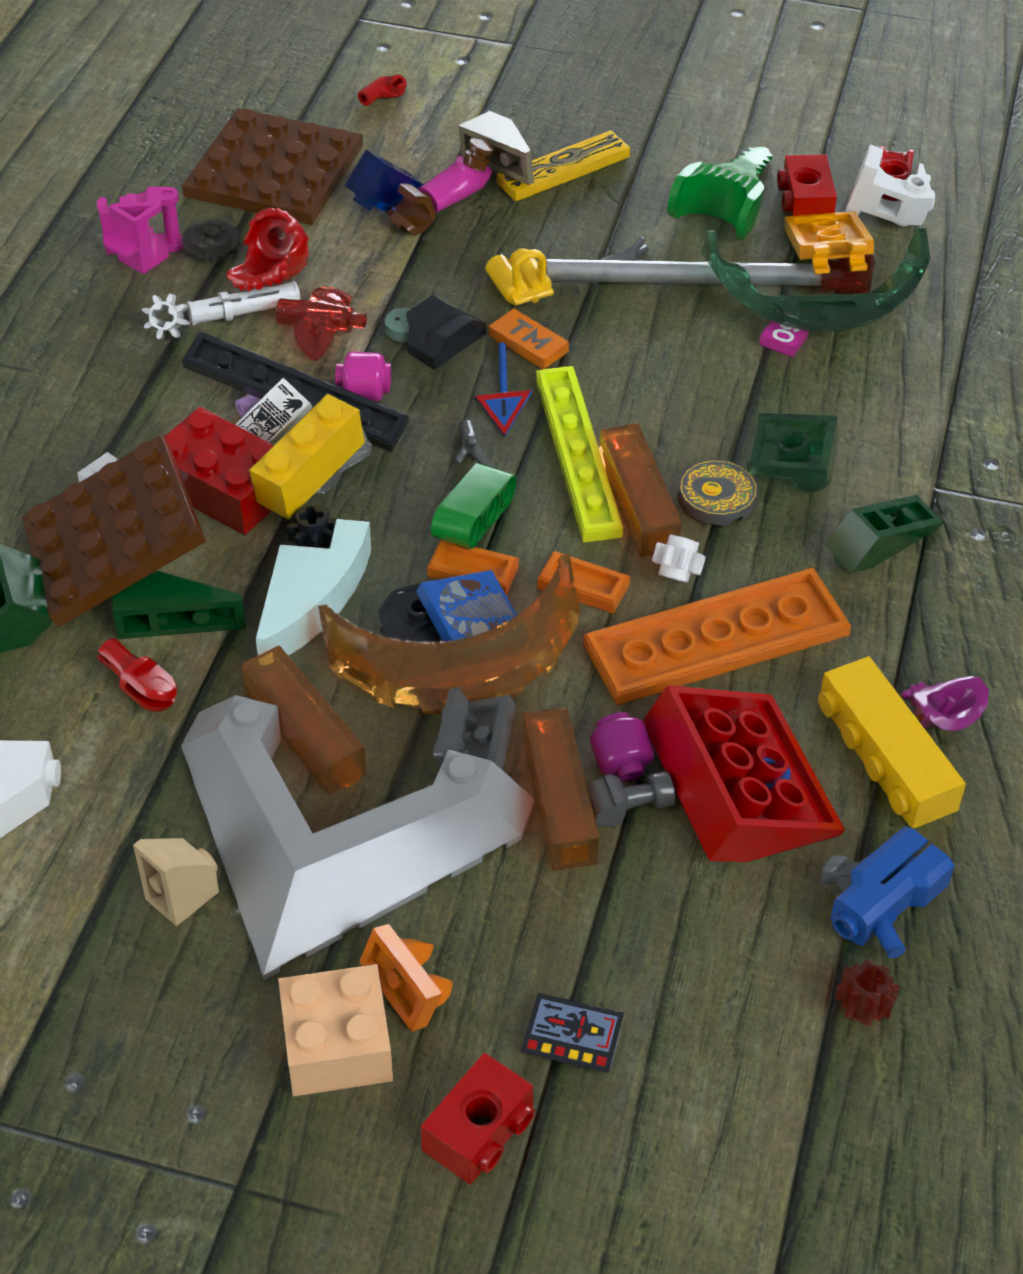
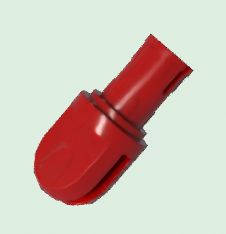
(139, 677)

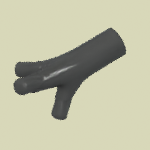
(631, 253)
(470, 444)

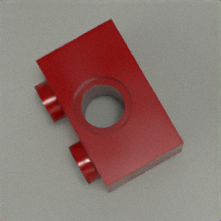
(806, 185)
(484, 1091)

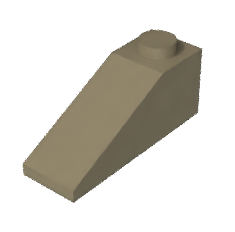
(510, 152)

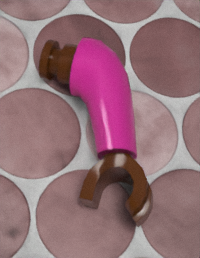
(450, 186)

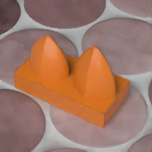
(403, 979)

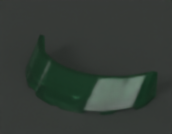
(825, 312)

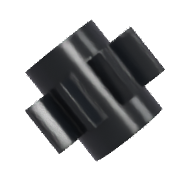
(311, 527)

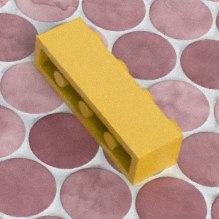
(891, 743)

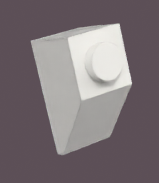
(25, 781)

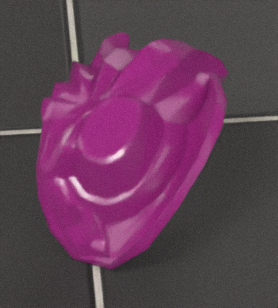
(948, 704)

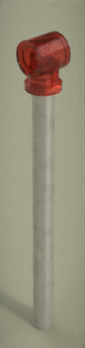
(839, 278)

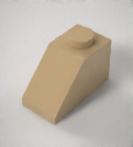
(175, 876)

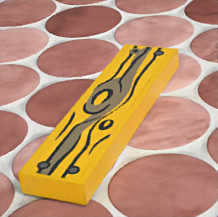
(568, 164)

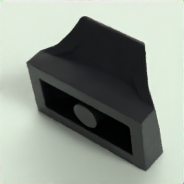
(440, 331)

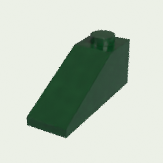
(880, 531)
(175, 606)

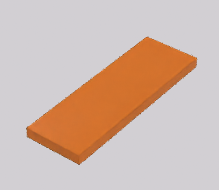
(715, 635)

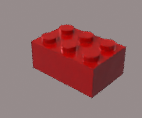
(216, 466)

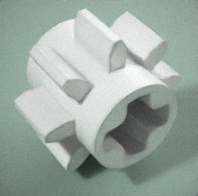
(156, 322)
(678, 558)

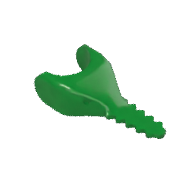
(722, 190)

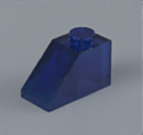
(377, 182)

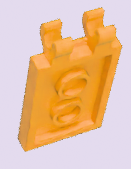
(830, 237)

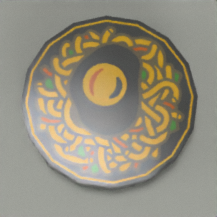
(718, 492)

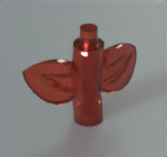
(319, 318)

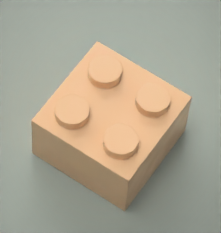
(335, 1030)

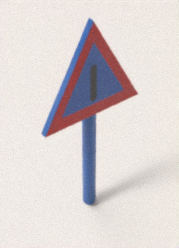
(503, 406)

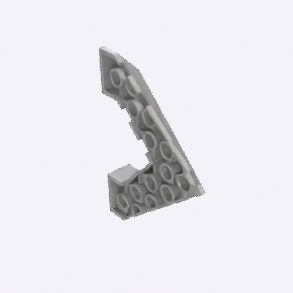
(311, 887)

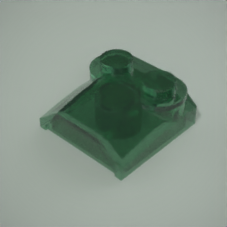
(796, 448)

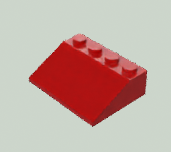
(715, 756)

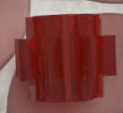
(867, 992)

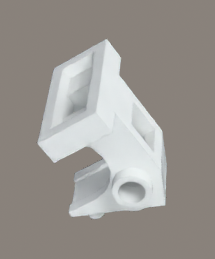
(873, 182)

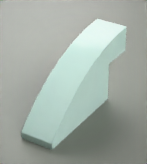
(308, 579)

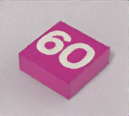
(783, 338)

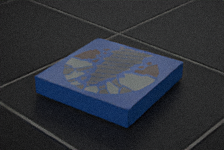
(465, 604)

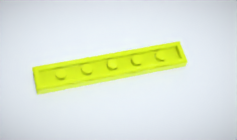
(579, 455)

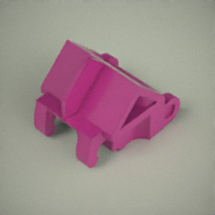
(129, 231)

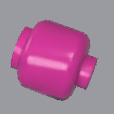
(364, 374)

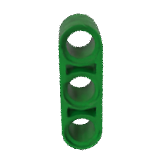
(473, 505)

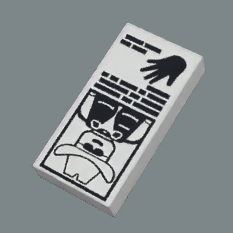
(275, 413)

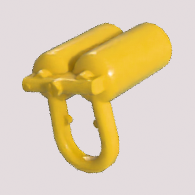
(520, 276)

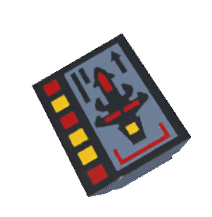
(573, 1032)

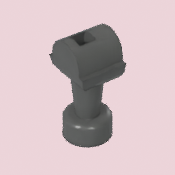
(612, 799)

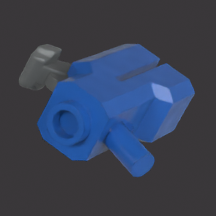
(884, 887)

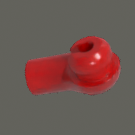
(383, 88)

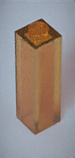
(638, 487)
(306, 720)
(560, 789)

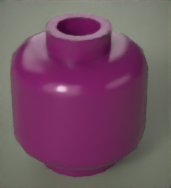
(621, 746)

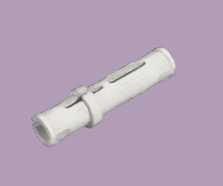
(241, 303)

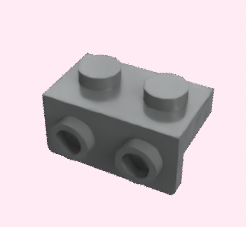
(475, 727)

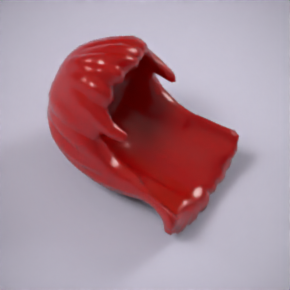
(269, 255)

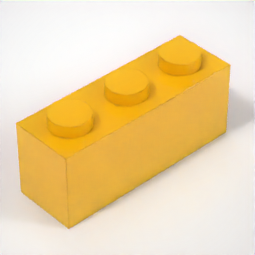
(307, 456)

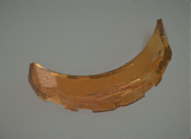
(480, 665)

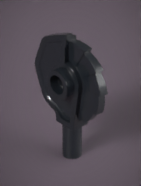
(406, 618)

